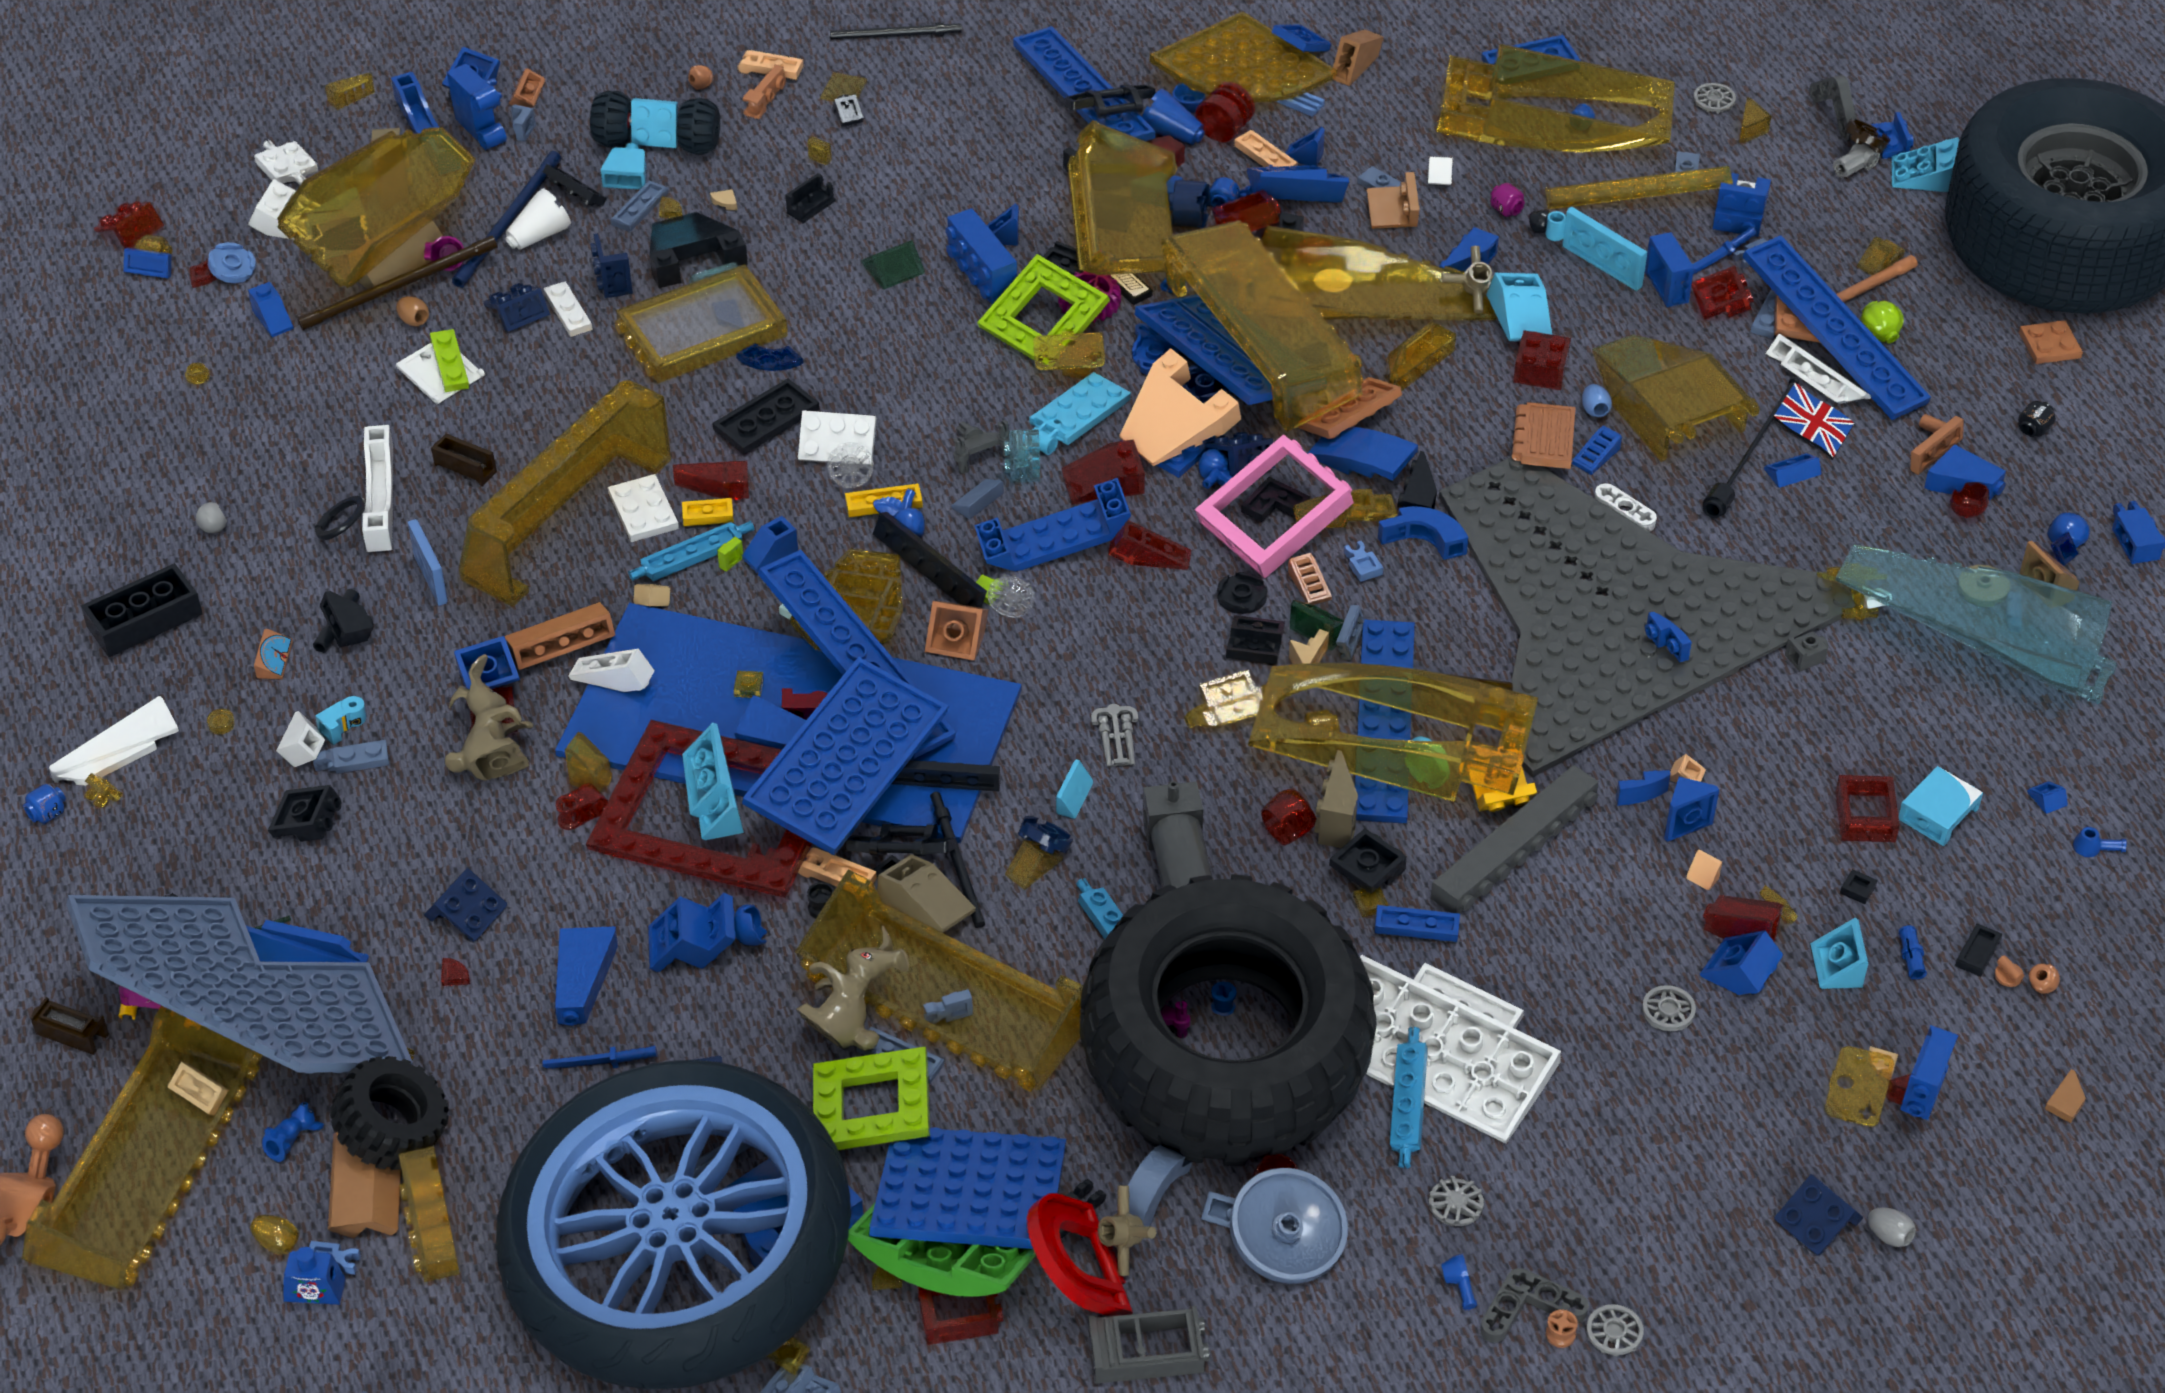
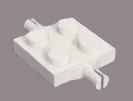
(285, 162)

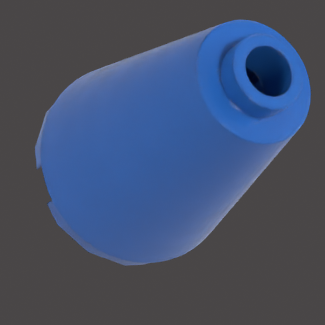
(1173, 119)

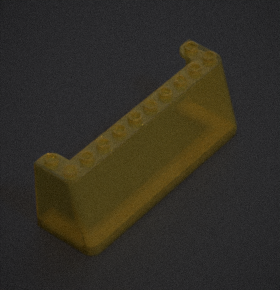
(1267, 318)
(622, 423)
(1016, 1020)
(139, 1158)

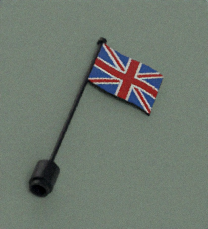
(1802, 416)

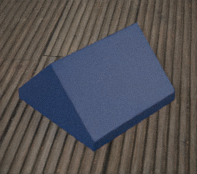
(1691, 807)

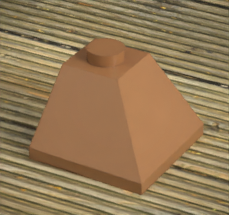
(2044, 567)

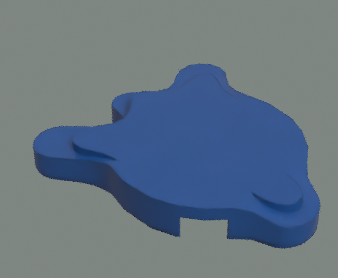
(1149, 347)

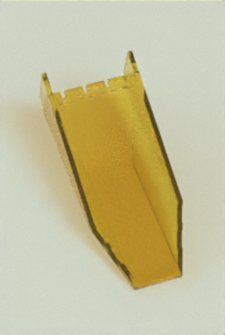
(375, 200)

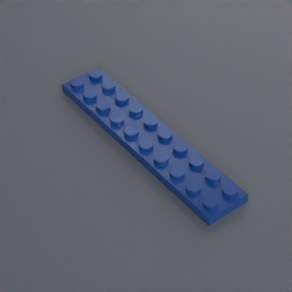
(1073, 75)
(1837, 327)
(835, 625)
(1388, 645)

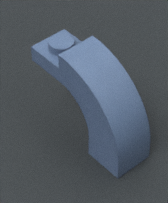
(1153, 1179)

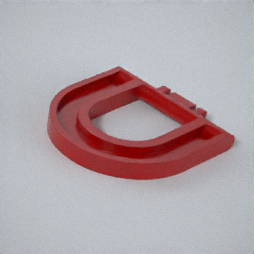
(1079, 1217)

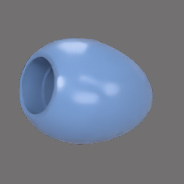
(1596, 400)

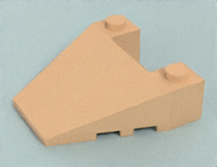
(1170, 417)

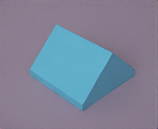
(1841, 957)

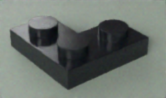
(1272, 495)

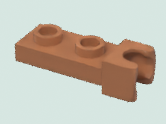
(764, 92)

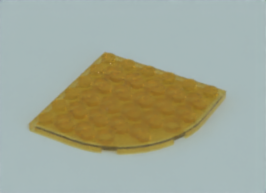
(1245, 54)

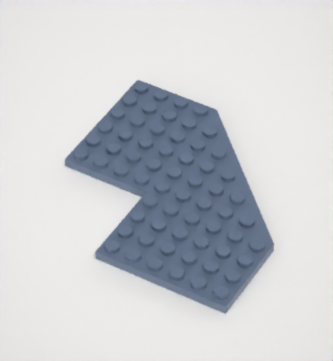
(205, 967)

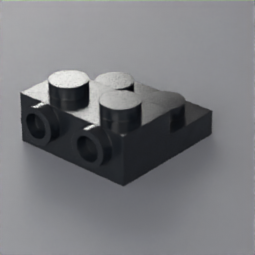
(306, 813)
(1369, 861)

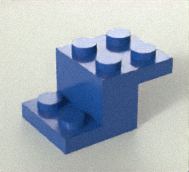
(691, 932)

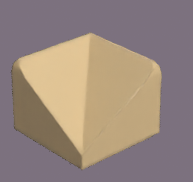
(651, 595)

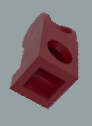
(801, 704)

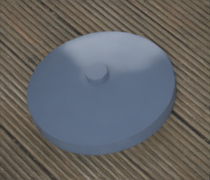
(1288, 1225)

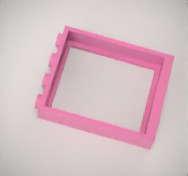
(1298, 535)

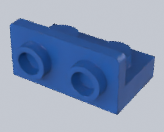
(1898, 133)

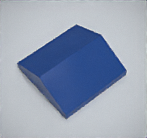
(482, 64)

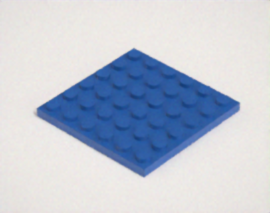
(965, 1187)

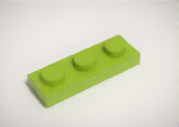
(449, 360)

